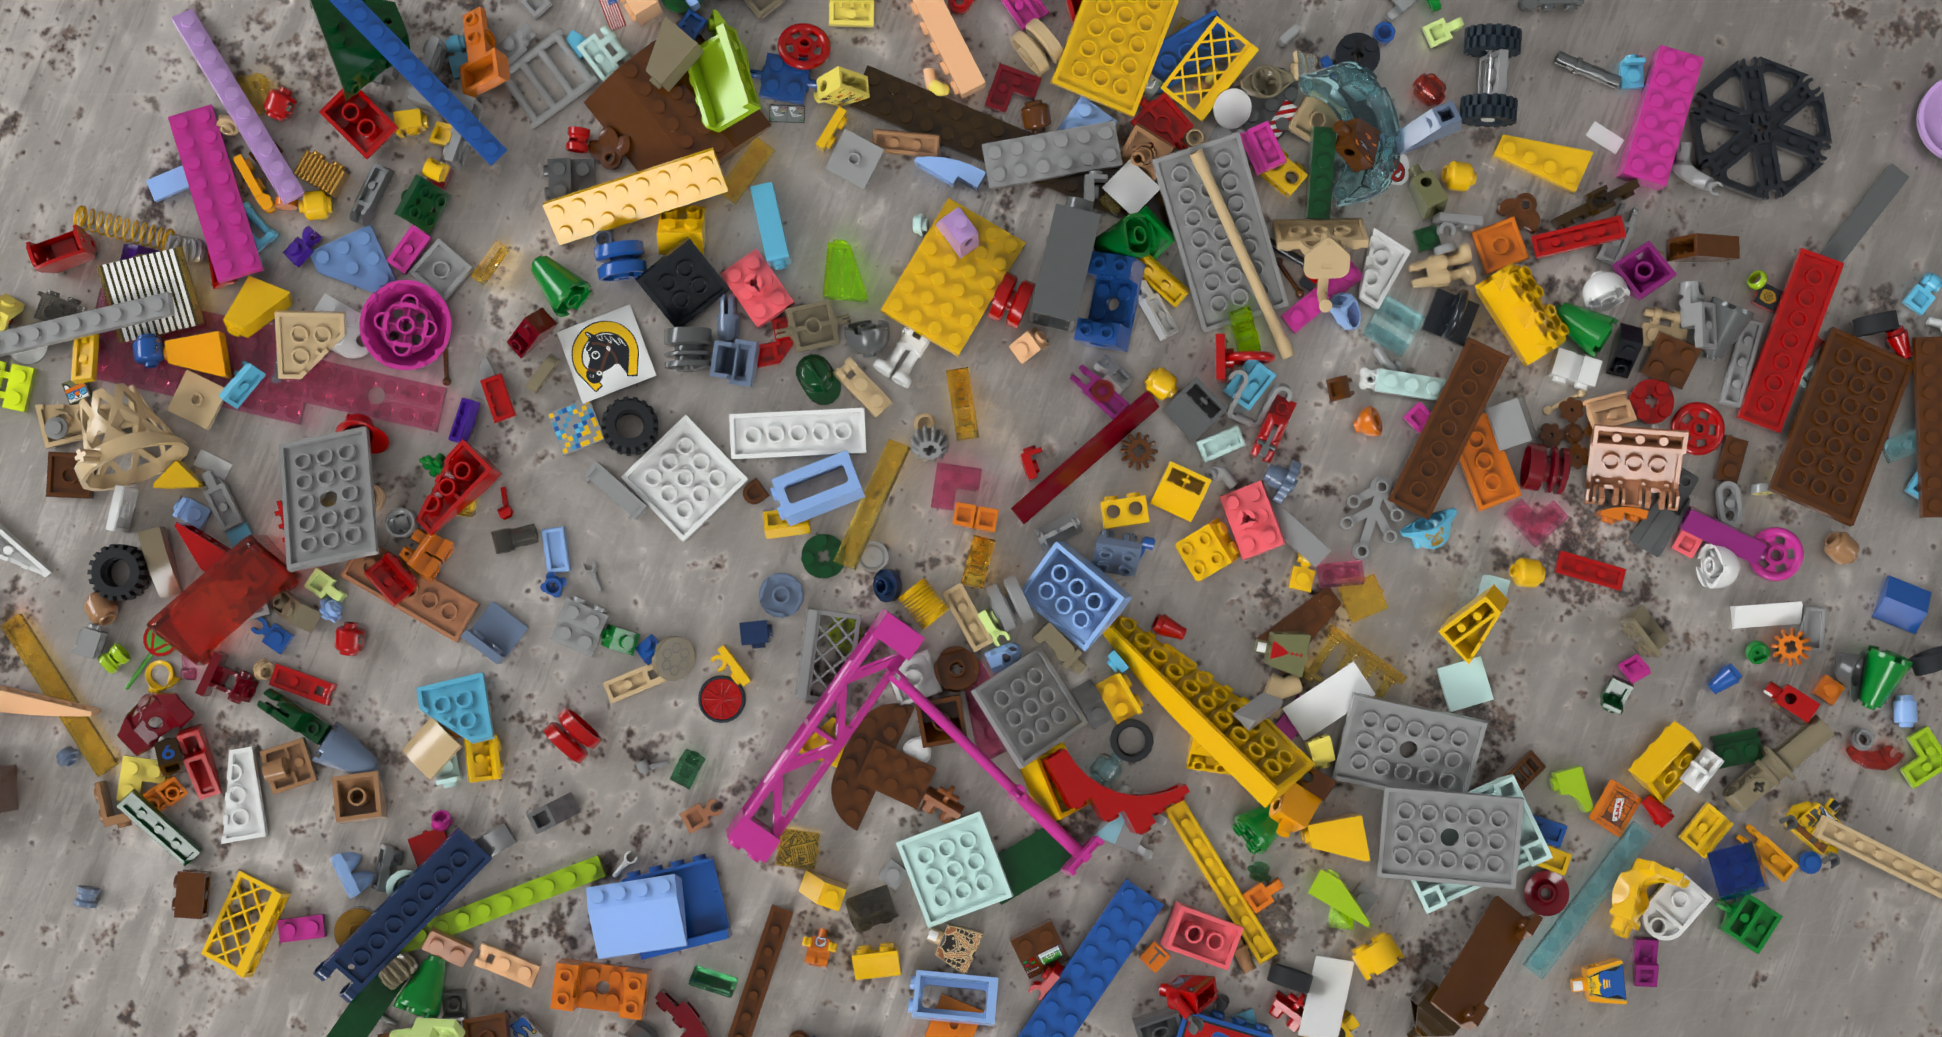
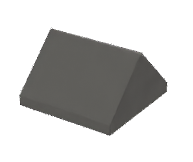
(1158, 1023)

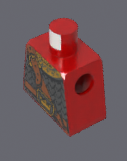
(1800, 707)

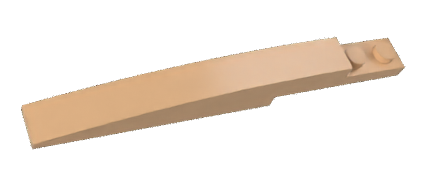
(30, 703)

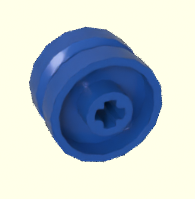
(620, 260)

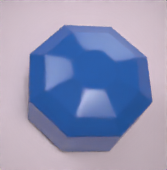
(1384, 33)

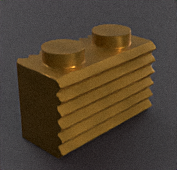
(320, 173)

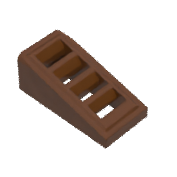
(1527, 778)

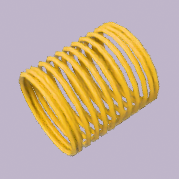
(927, 598)

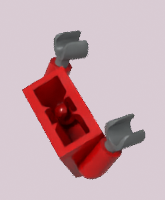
(1191, 996)

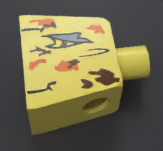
(841, 87)

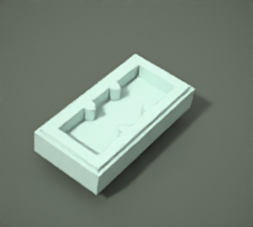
(1221, 443)

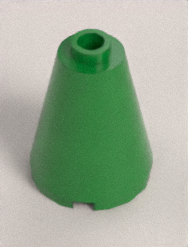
(1127, 237)
(560, 286)
(1586, 327)
(1881, 675)

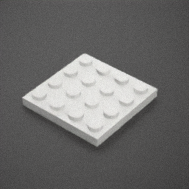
(684, 478)

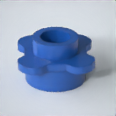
(553, 590)

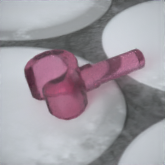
(186, 672)

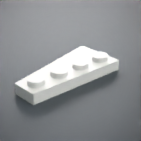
(244, 801)

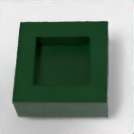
(1426, 238)

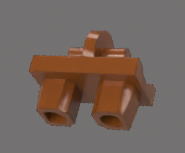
(945, 801)

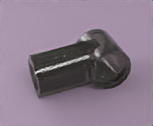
(509, 539)

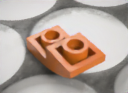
(1616, 514)
(166, 793)

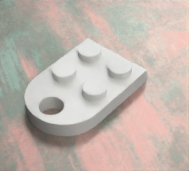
(347, 345)
(1675, 909)

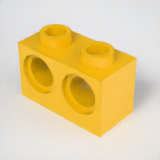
(1277, 178)
(1125, 517)

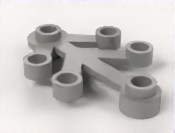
(1373, 514)

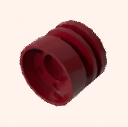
(1549, 469)

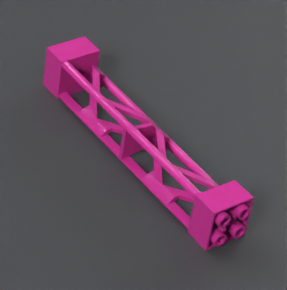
(756, 836)

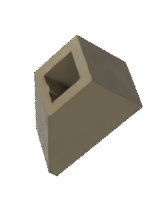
(296, 611)

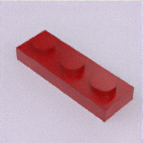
(1589, 570)

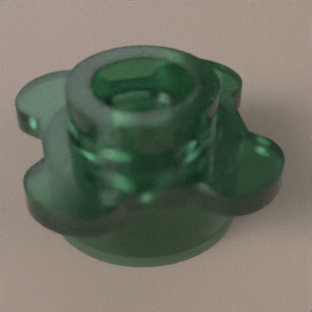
(1259, 871)

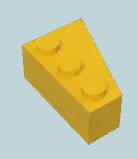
(1473, 622)

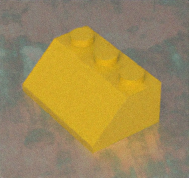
(1666, 761)
(1043, 789)

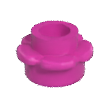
(441, 820)

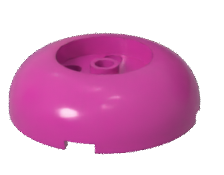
(378, 323)

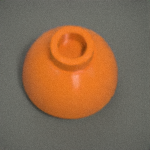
(1369, 422)

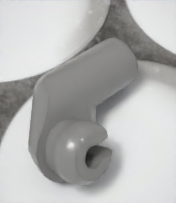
(1385, 360)
(1219, 473)

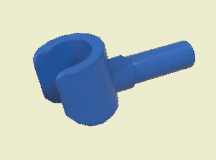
(1147, 543)

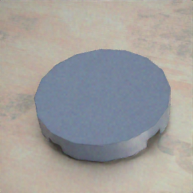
(781, 595)

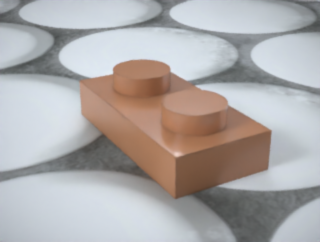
(447, 947)

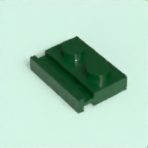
(1737, 747)

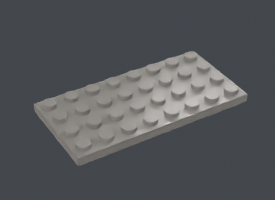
(1202, 243)

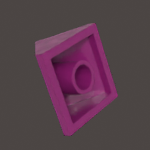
(1644, 270)

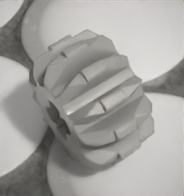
(193, 248)
(929, 443)

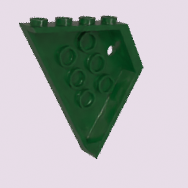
(352, 54)

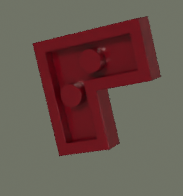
(1010, 81)

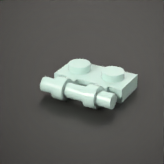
(599, 57)

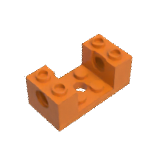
(577, 987)

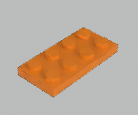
(1487, 468)

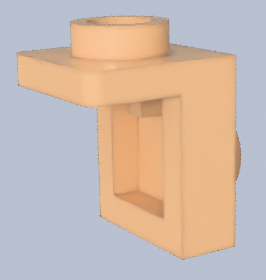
(1029, 344)

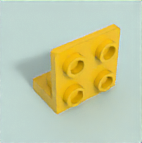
(1118, 697)

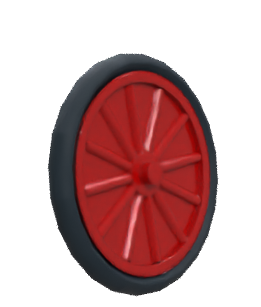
(721, 699)

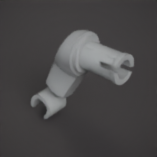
(1689, 173)

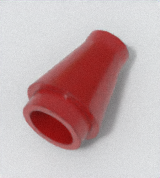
(1899, 341)
(1166, 626)
(1657, 811)

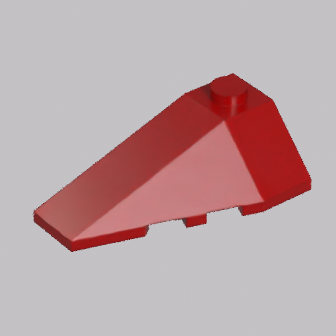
(461, 482)

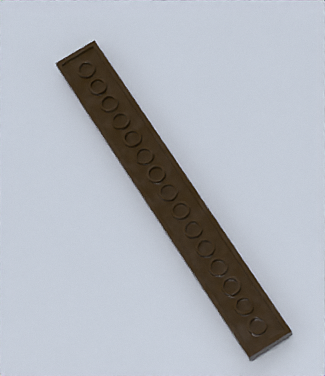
(966, 130)

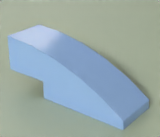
(952, 171)

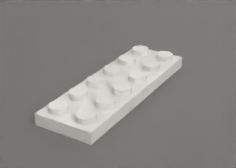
(797, 433)

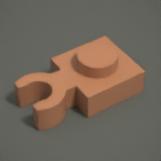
(696, 816)

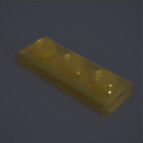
(747, 169)

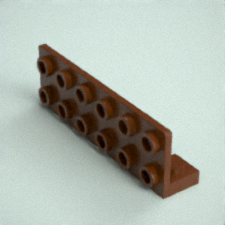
(1482, 963)

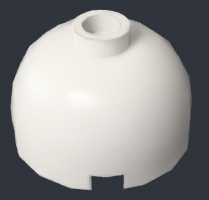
(1604, 291)
(1718, 566)

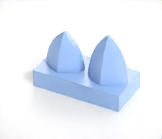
(354, 882)

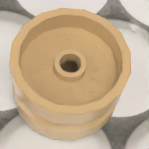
(1037, 46)

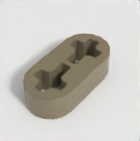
(543, 373)

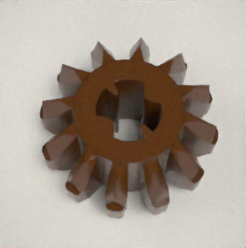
(1144, 445)

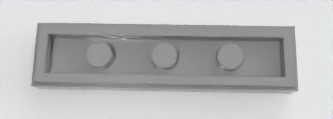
(1740, 365)

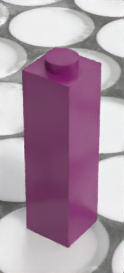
(1722, 534)

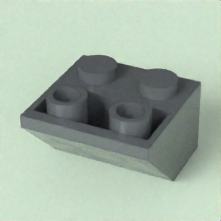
(1195, 409)

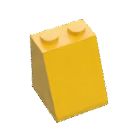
(1338, 835)

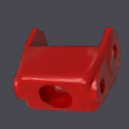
(62, 251)

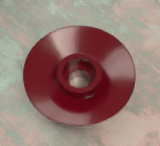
(1557, 893)

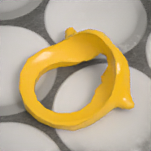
(154, 687)

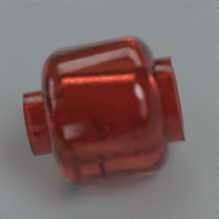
(1429, 89)

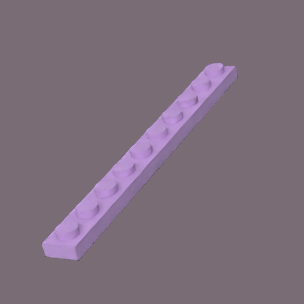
(238, 106)

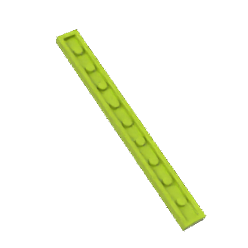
(512, 899)

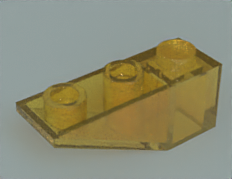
(962, 404)

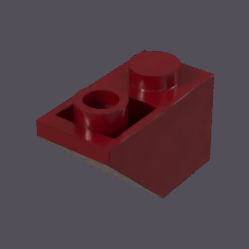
(531, 332)

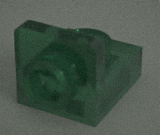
(687, 768)

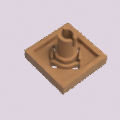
(1142, 156)

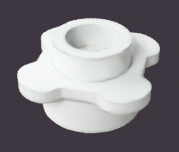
(1364, 382)

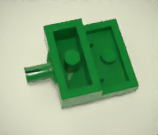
(1748, 921)

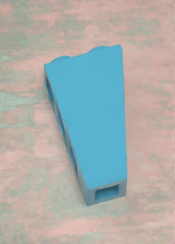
(771, 226)

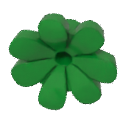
(433, 464)

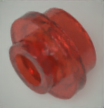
(1106, 384)

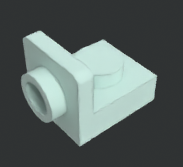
(450, 773)

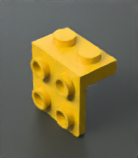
(1208, 549)

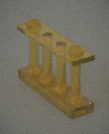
(1354, 651)

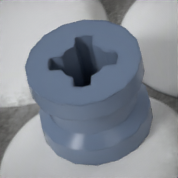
(86, 896)

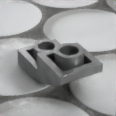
(496, 839)
(454, 1004)

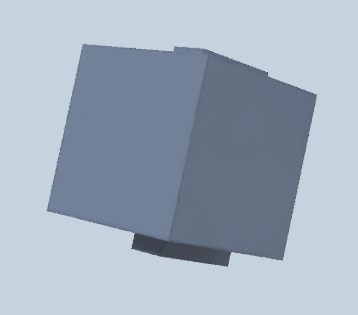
(735, 361)

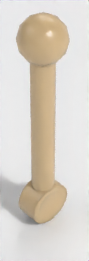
(1548, 409)

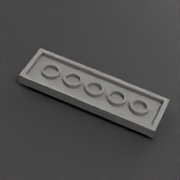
(1052, 155)

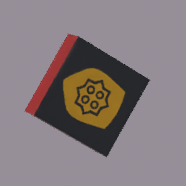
(1767, 297)

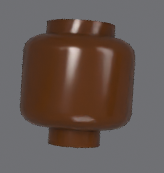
(1035, 116)

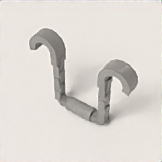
(1248, 421)

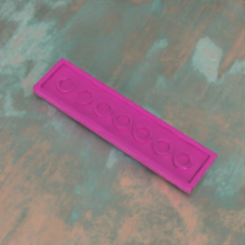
(215, 194)

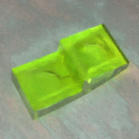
(1244, 329)

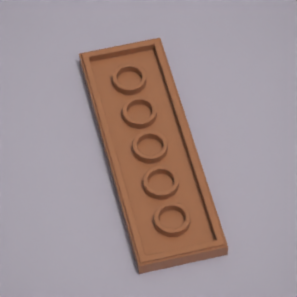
(431, 603)

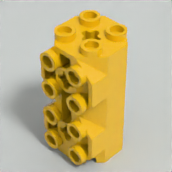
(1517, 309)

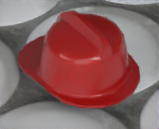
(378, 439)

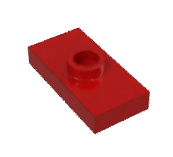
(498, 398)

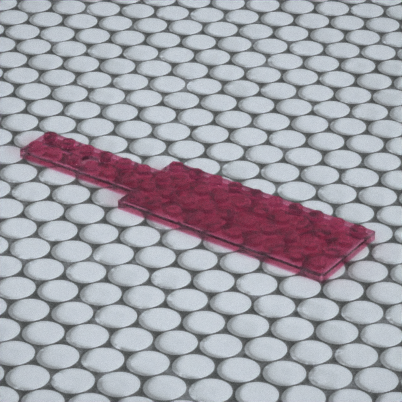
(324, 385)

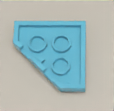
(460, 706)

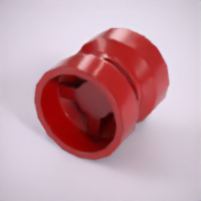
(577, 139)

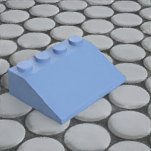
(1074, 595)
(637, 916)

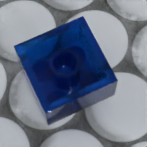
(1738, 870)

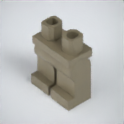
(1061, 647)

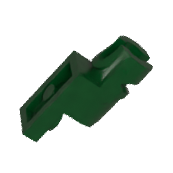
(295, 716)

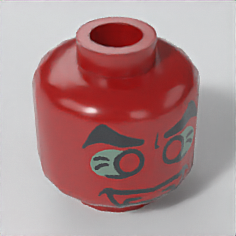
(280, 104)
(349, 639)

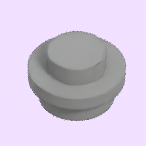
(56, 428)

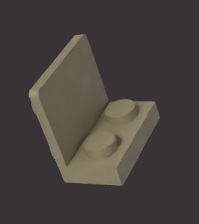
(1644, 632)

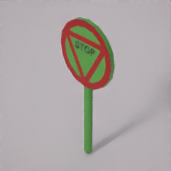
(154, 646)

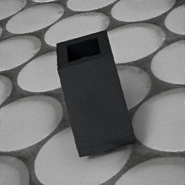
(1624, 350)

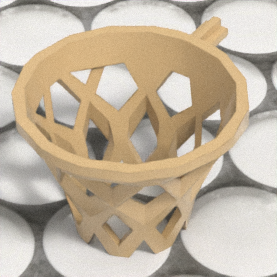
(117, 442)

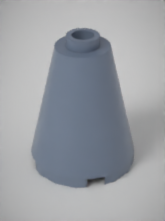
(345, 752)

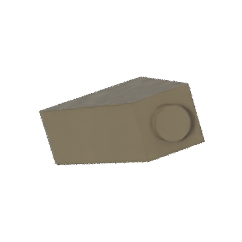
(671, 55)

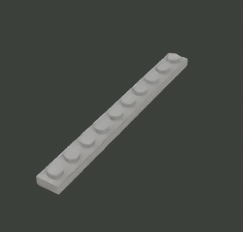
(86, 323)

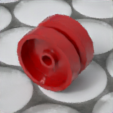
(1008, 299)
(572, 735)

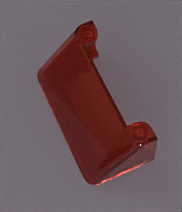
(224, 598)

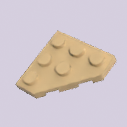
(305, 339)

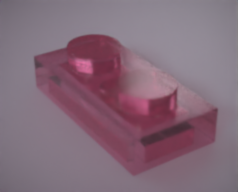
(1340, 574)

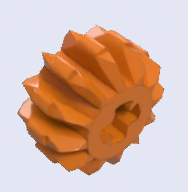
(1783, 648)

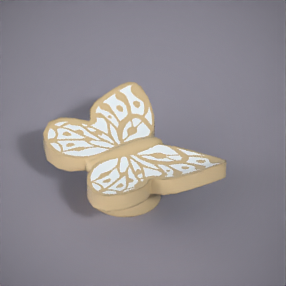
(1303, 64)

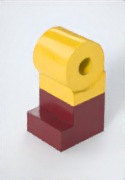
(437, 173)

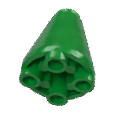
(1256, 829)
(424, 989)

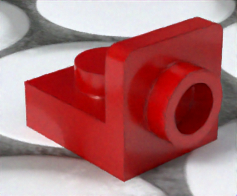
(1030, 466)

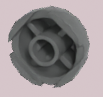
(867, 337)

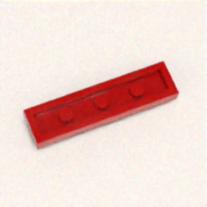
(1578, 237)

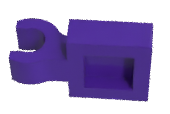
(300, 249)

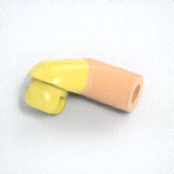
(1208, 81)
(934, 85)

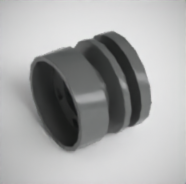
(688, 348)

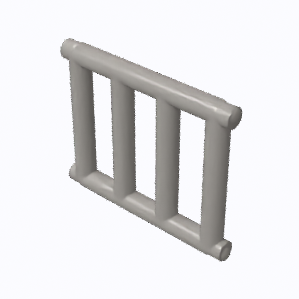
(571, 93)

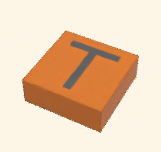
(1154, 956)

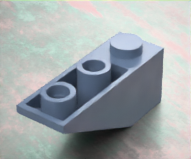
(1430, 127)

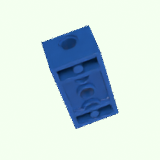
(1118, 279)

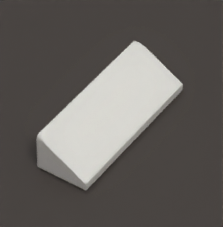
(1766, 614)

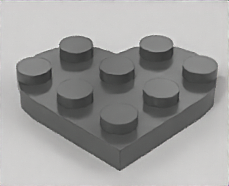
(1266, 108)

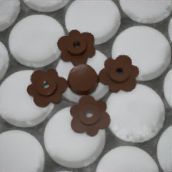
(1572, 433)

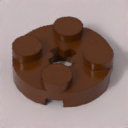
(945, 663)

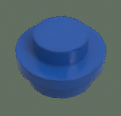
(1809, 862)

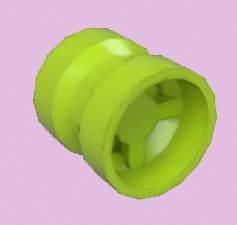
(114, 658)

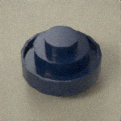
(887, 585)

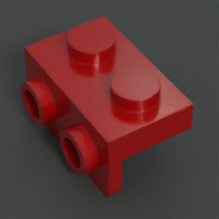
(391, 579)

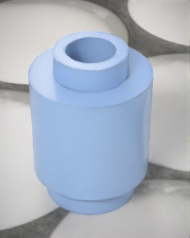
(1905, 710)

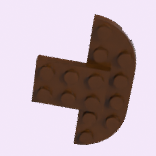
(875, 765)

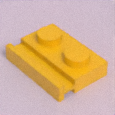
(1705, 830)

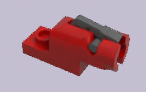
(1272, 428)

